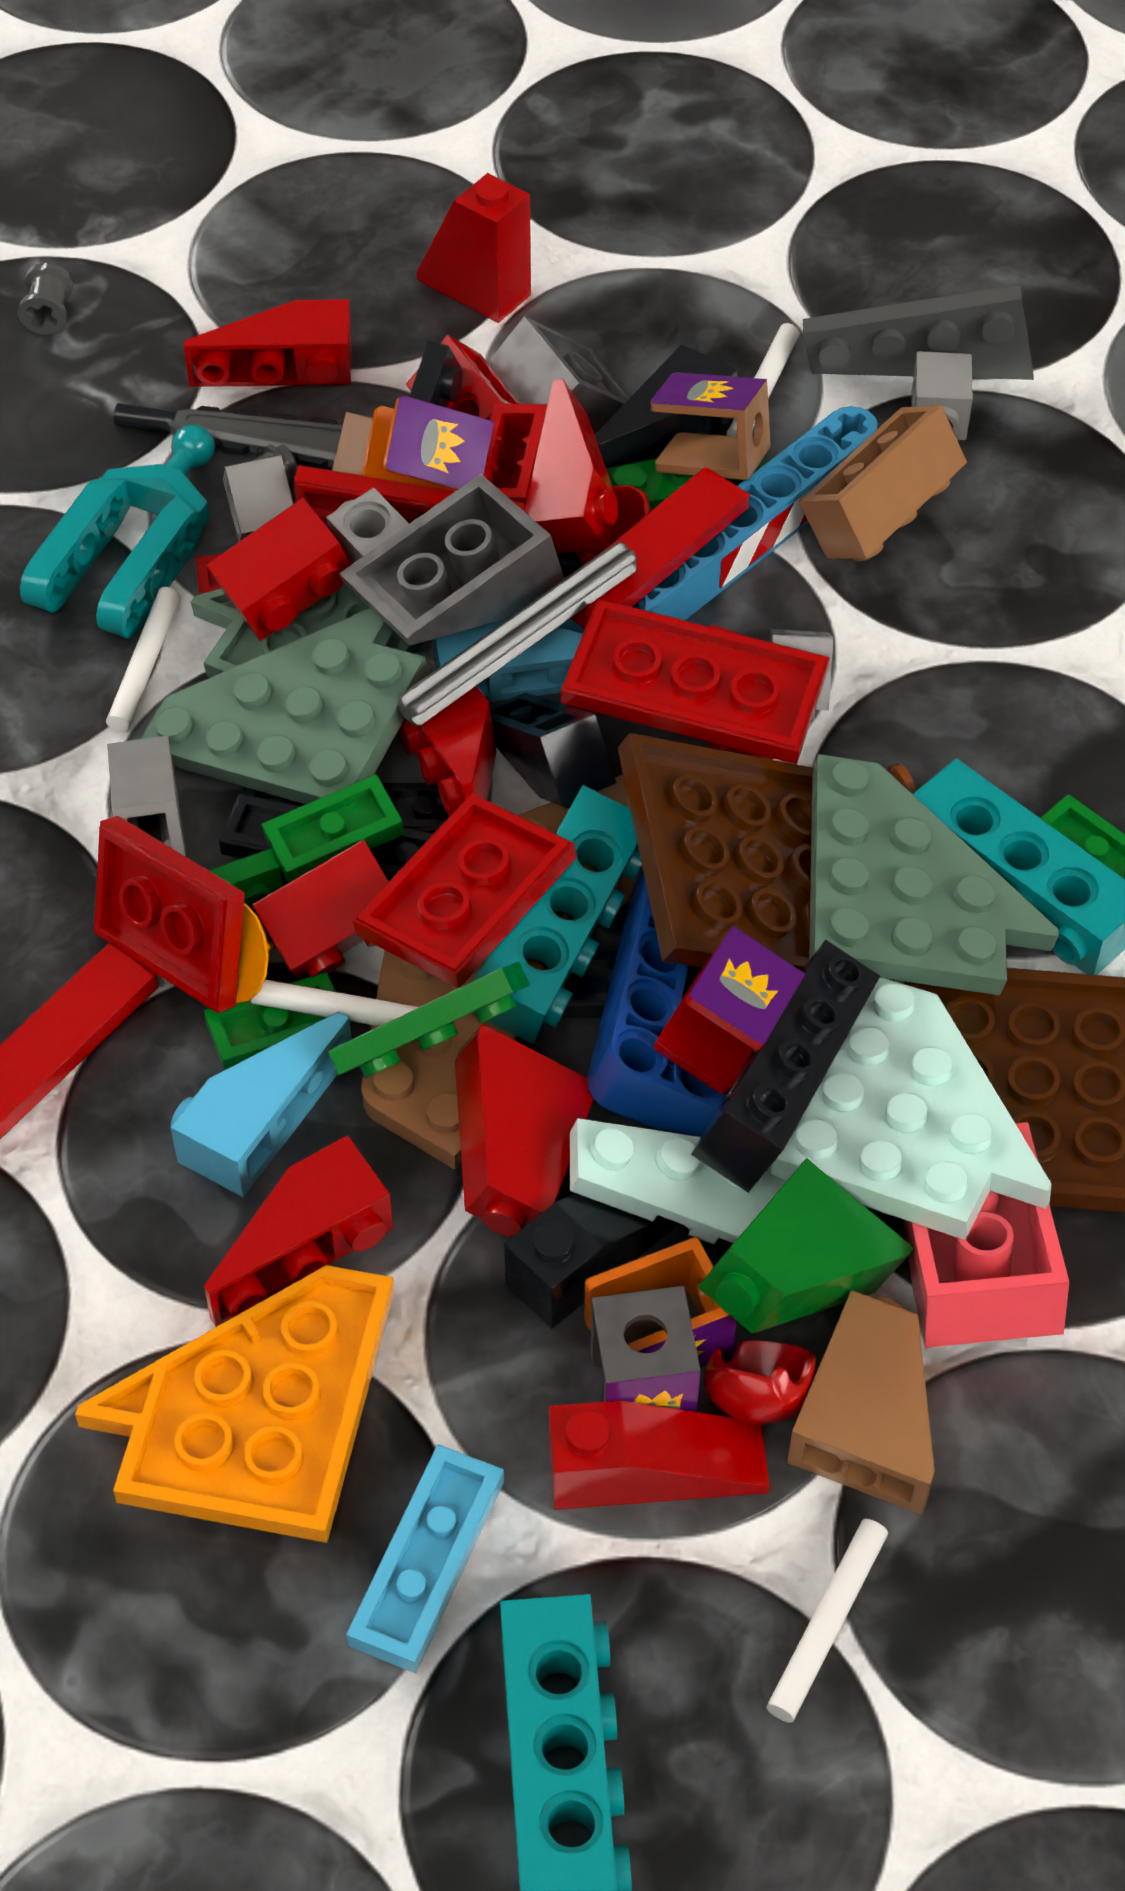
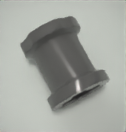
(43, 306)

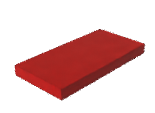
(695, 680)

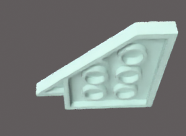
(913, 1119)

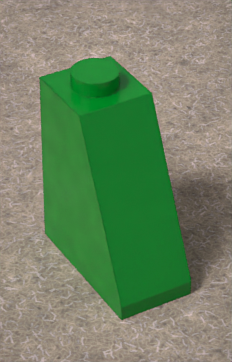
(804, 1254)

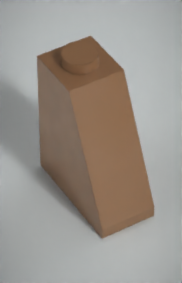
(870, 1407)

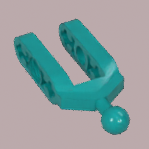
(97, 517)

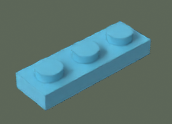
(425, 1559)

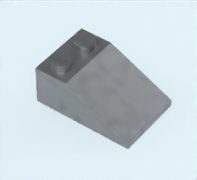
(457, 566)

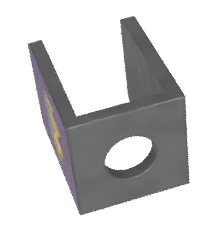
(656, 1378)

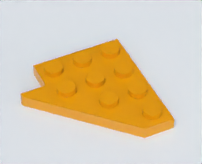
(256, 1412)

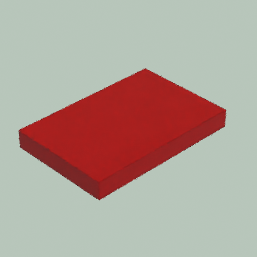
(464, 890)
(168, 913)

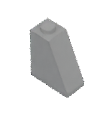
(146, 788)

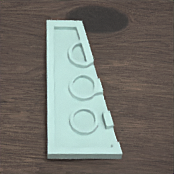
(658, 1176)

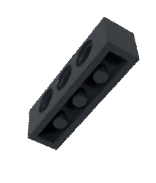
(787, 1070)

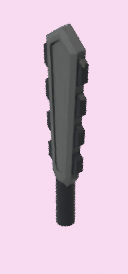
(244, 431)

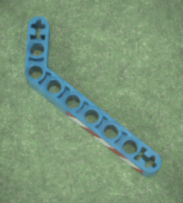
(767, 523)

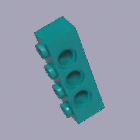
(606, 840)
(1038, 861)
(538, 1641)

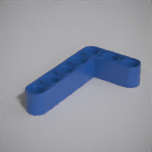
(625, 1067)

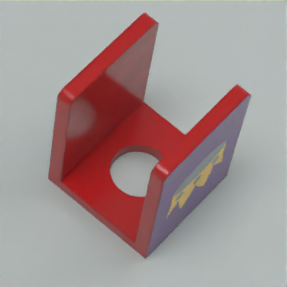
(728, 1010)

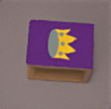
(715, 397)

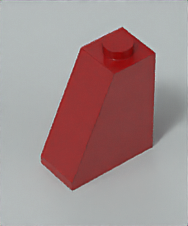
(483, 249)
(514, 1128)

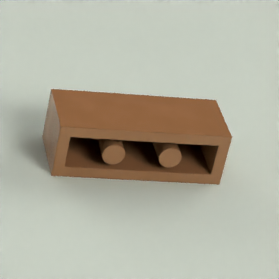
(883, 483)

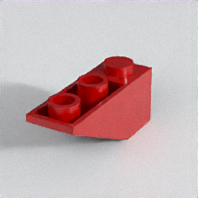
(278, 347)
(455, 748)
(308, 1221)

